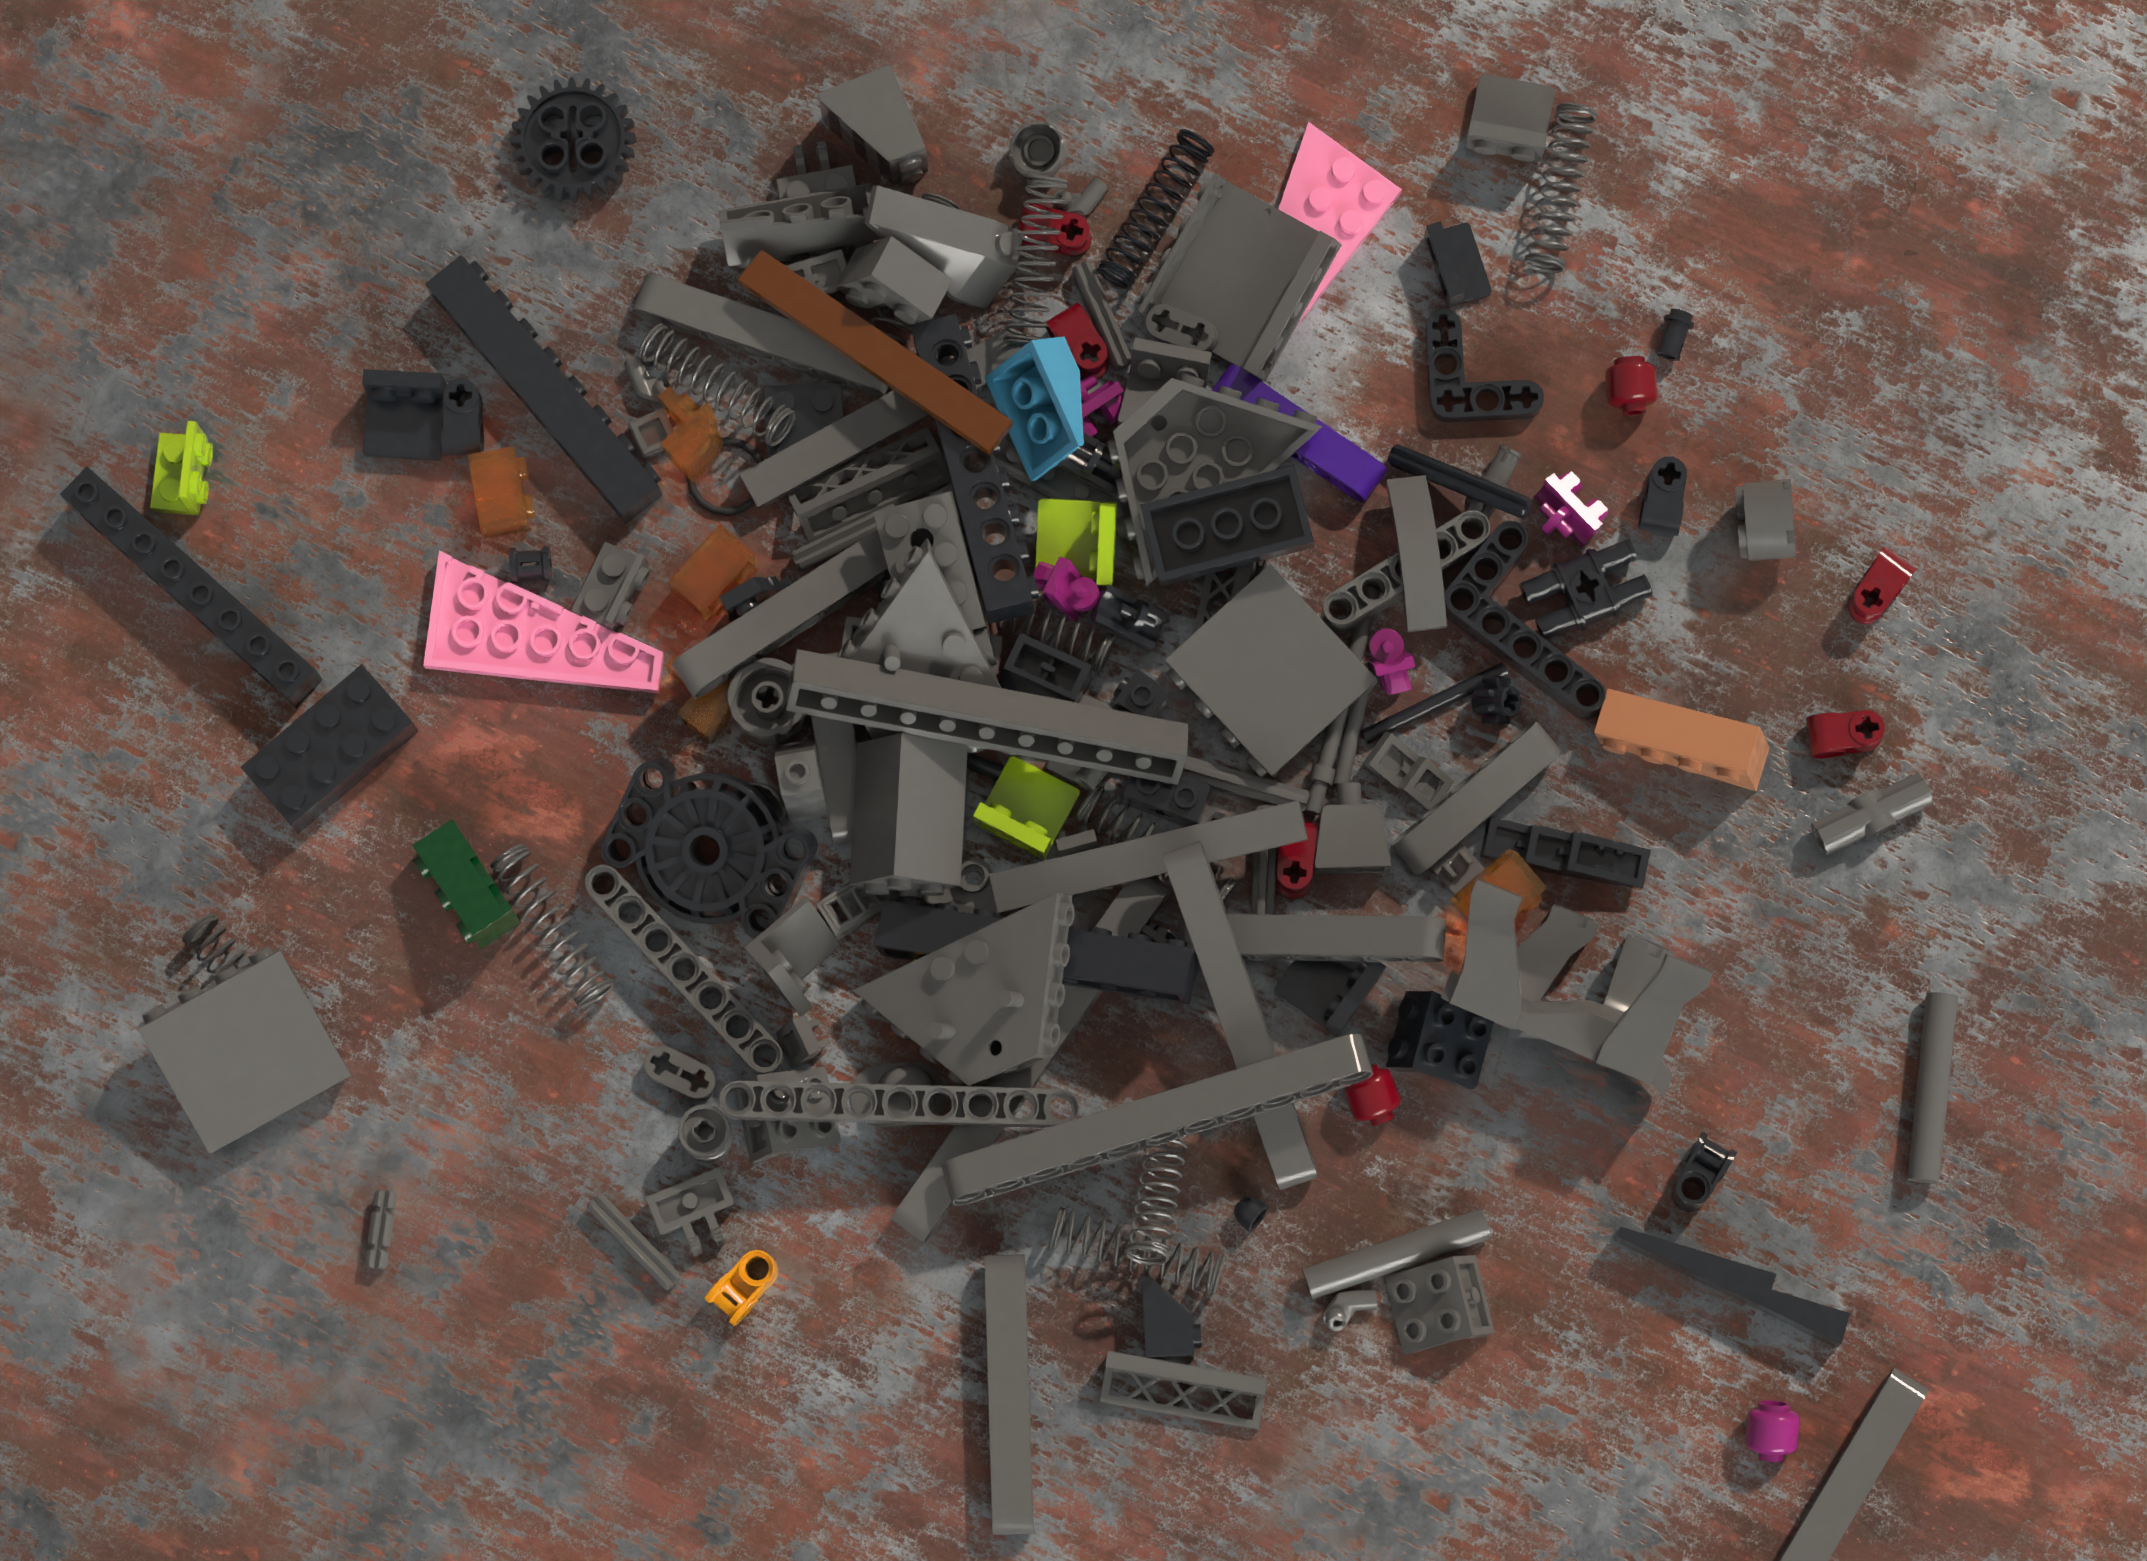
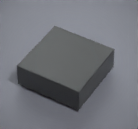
(650, 432)

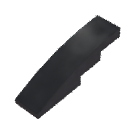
(1568, 853)

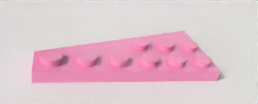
(1335, 196)
(513, 633)

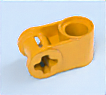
(741, 1287)

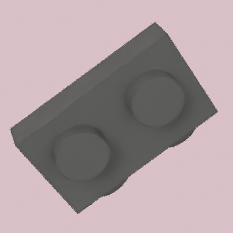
(1510, 118)

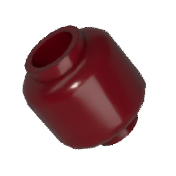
(1631, 385)
(1373, 1097)

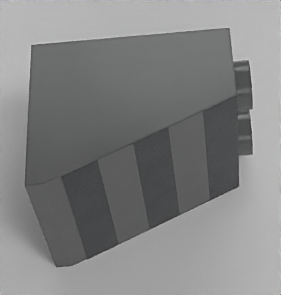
(876, 124)

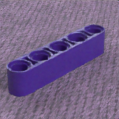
(1326, 451)

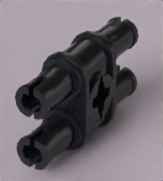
(1592, 570)

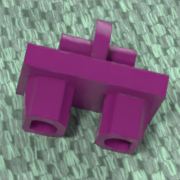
(1105, 398)
(1566, 511)
(1066, 588)
(1390, 661)

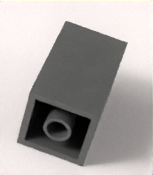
(908, 815)

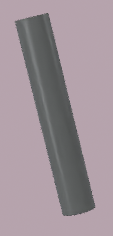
(1932, 1088)
(1396, 1253)

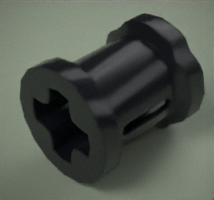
(518, 571)

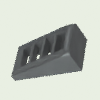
(839, 897)

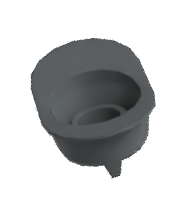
(898, 1075)

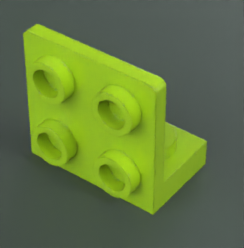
(180, 472)
(1079, 532)
(1027, 807)

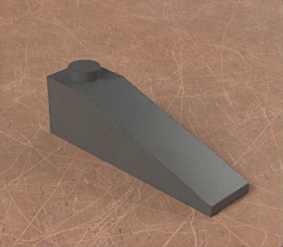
(962, 245)

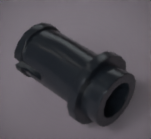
(1674, 334)

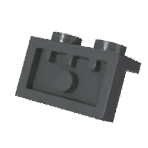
(611, 587)

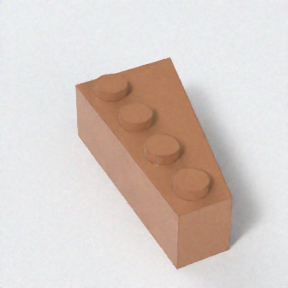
(1683, 738)

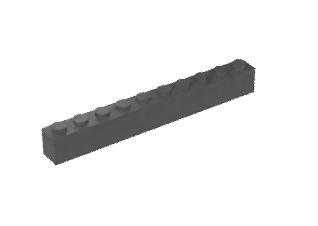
(987, 717)

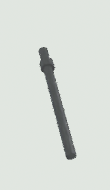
(1323, 772)

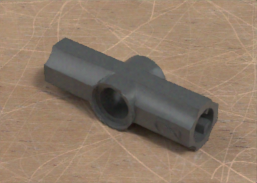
(1872, 813)

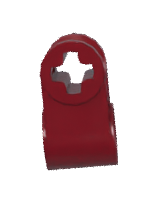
(1070, 221)
(1082, 340)
(1882, 583)
(1838, 734)
(1297, 858)

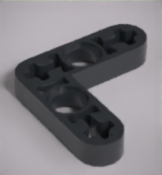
(1455, 384)

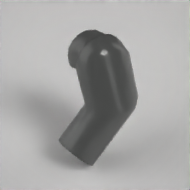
(1082, 202)

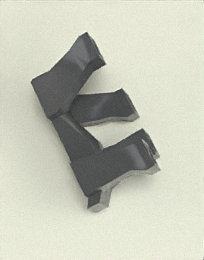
(1509, 982)

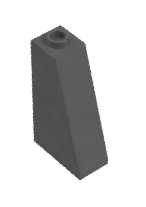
(801, 780)

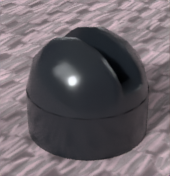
(1250, 1212)

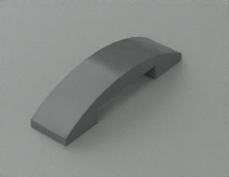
(1417, 553)

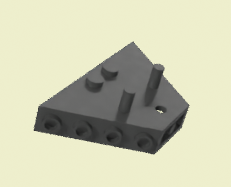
(1204, 444)
(920, 630)
(984, 990)

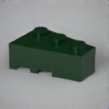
(464, 885)

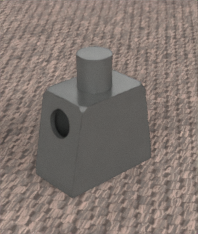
(1351, 836)

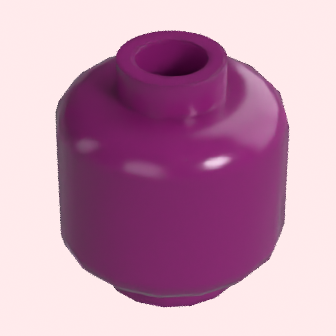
(1772, 1430)

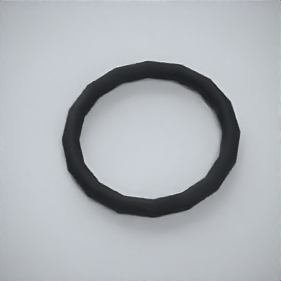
(732, 510)

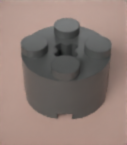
(1767, 518)
(755, 684)

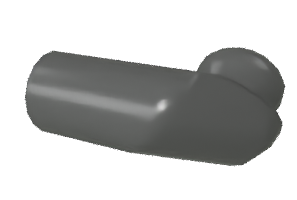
(643, 384)
(1345, 1305)

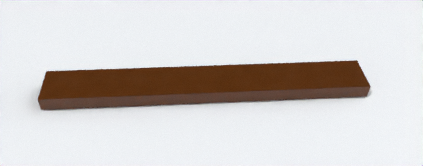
(875, 352)

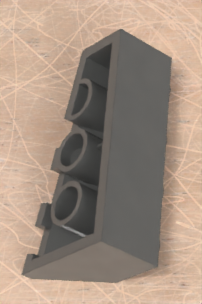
(797, 225)

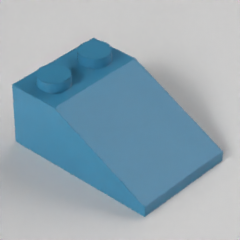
(1043, 399)

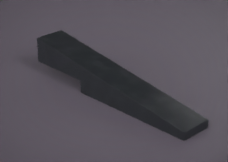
(1742, 1283)

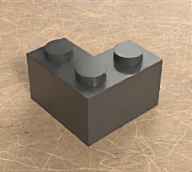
(893, 276)

